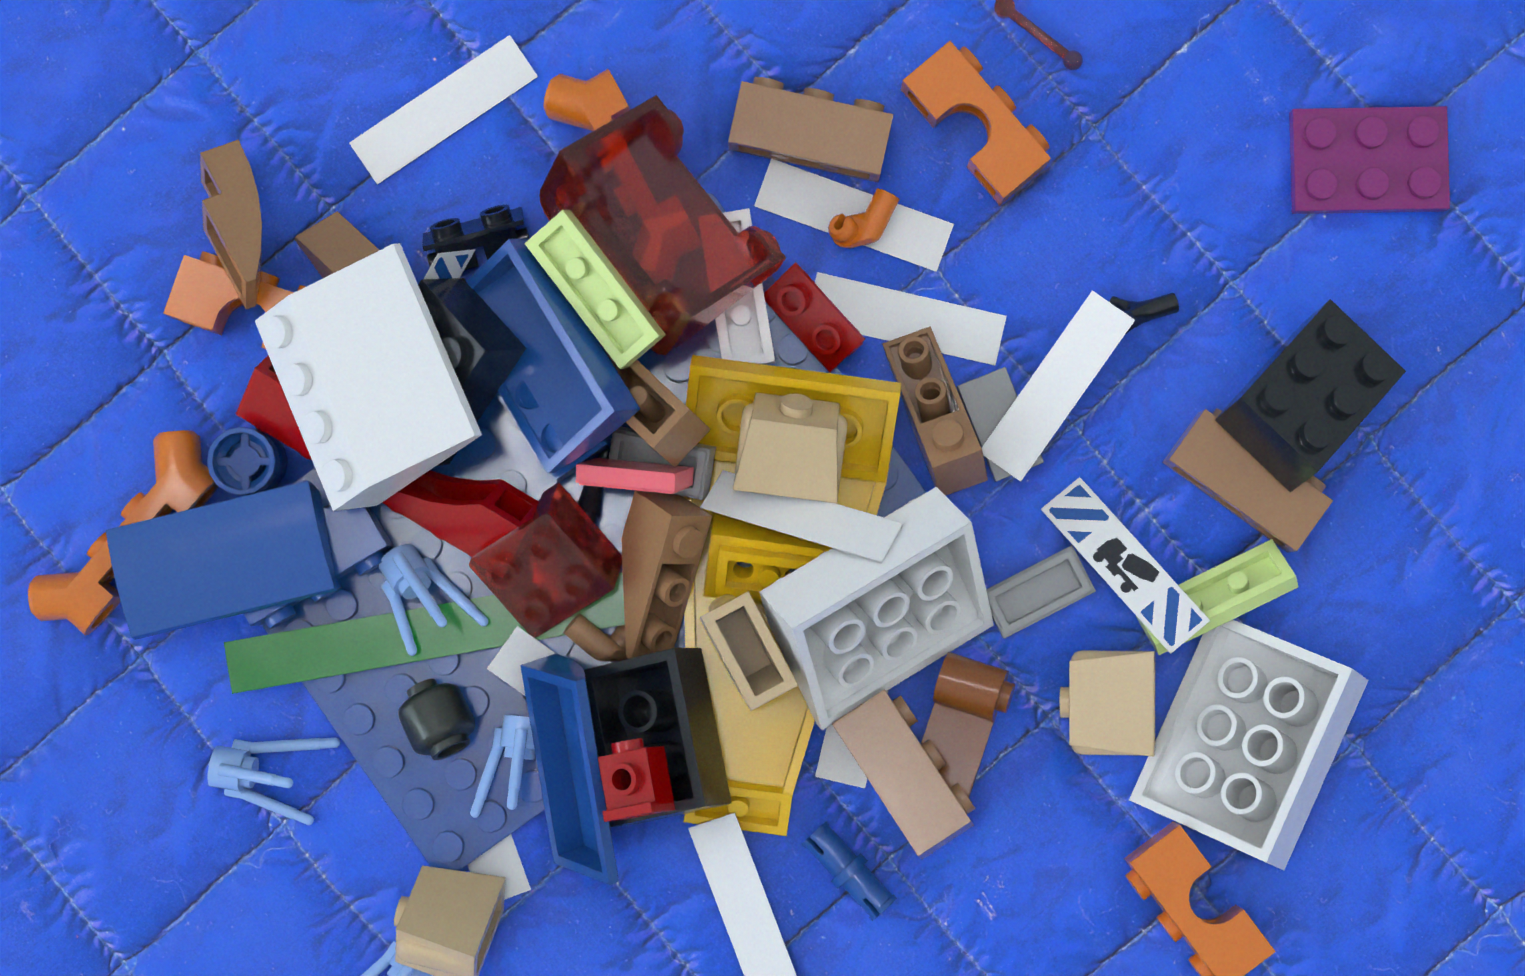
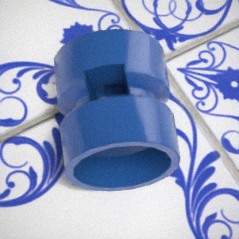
(246, 461)

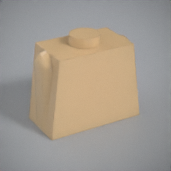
(791, 447)
(747, 649)
(1110, 702)
(448, 921)

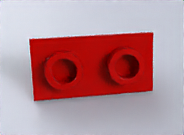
(813, 317)

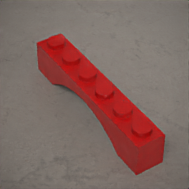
(452, 508)

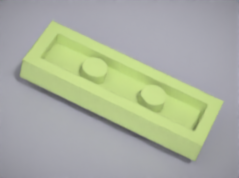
(595, 289)
(1236, 587)

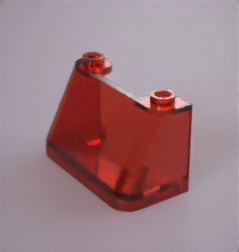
(658, 221)

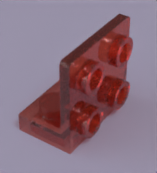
(549, 564)

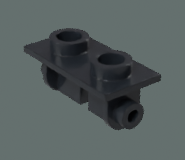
(490, 231)

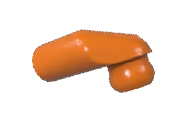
(864, 227)

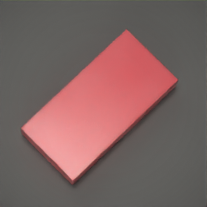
(634, 475)

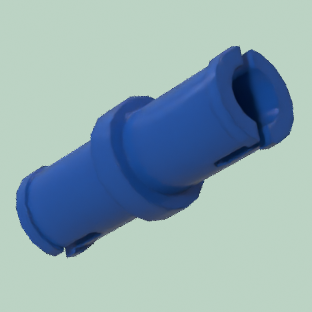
(849, 871)

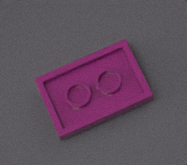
(1369, 160)

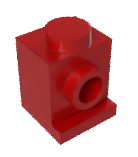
(647, 789)

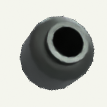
(436, 719)

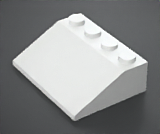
(367, 379)
(871, 624)
(1249, 740)

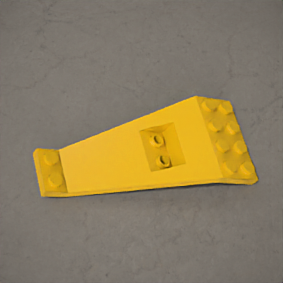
(768, 744)

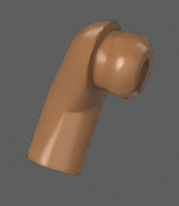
(595, 642)

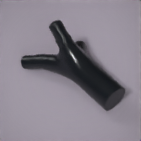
(1148, 309)

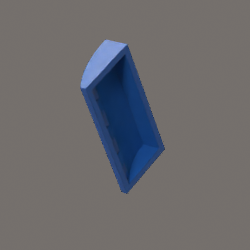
(564, 382)
(222, 559)
(569, 766)

